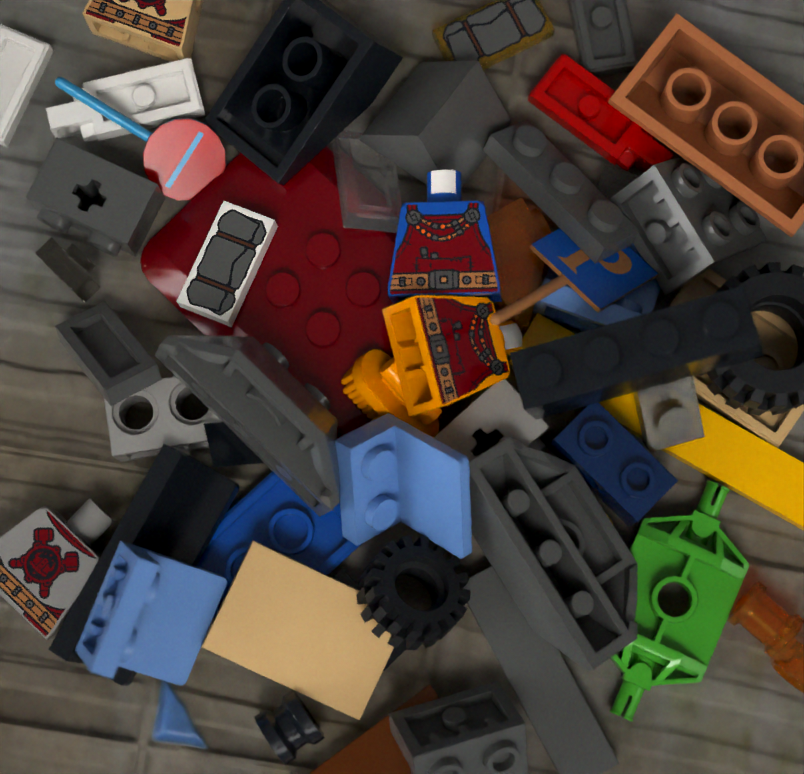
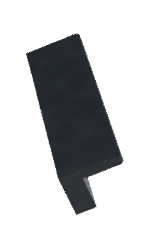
(170, 515)

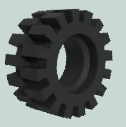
(393, 613)

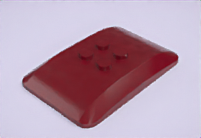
(316, 286)

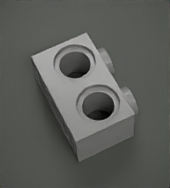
(165, 427)

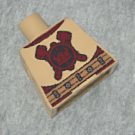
(151, 26)

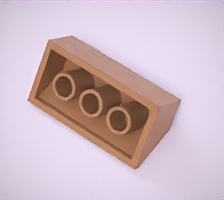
(721, 120)

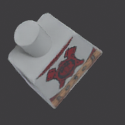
(49, 563)

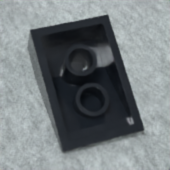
(300, 86)

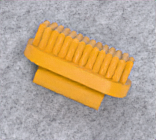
(377, 391)

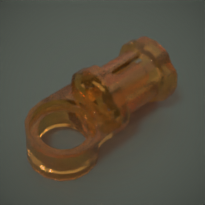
(775, 630)

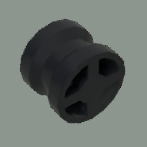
(289, 727)

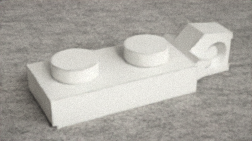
(143, 95)

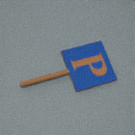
(596, 283)

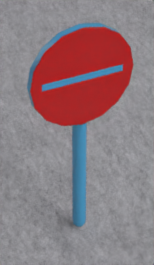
(177, 156)

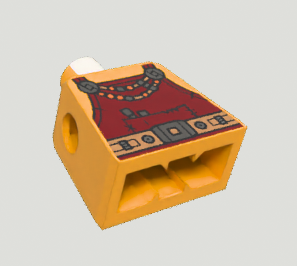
(447, 348)

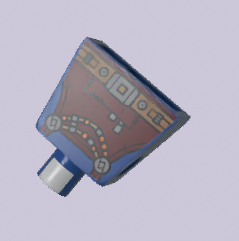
(443, 245)

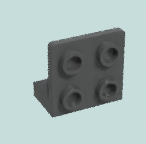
(686, 221)
(463, 734)

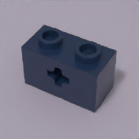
(613, 463)

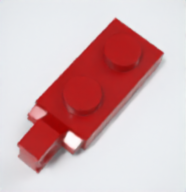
(581, 106)

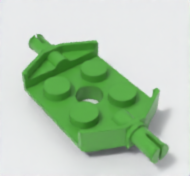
(709, 568)

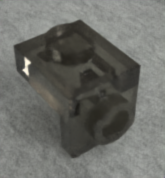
(669, 414)

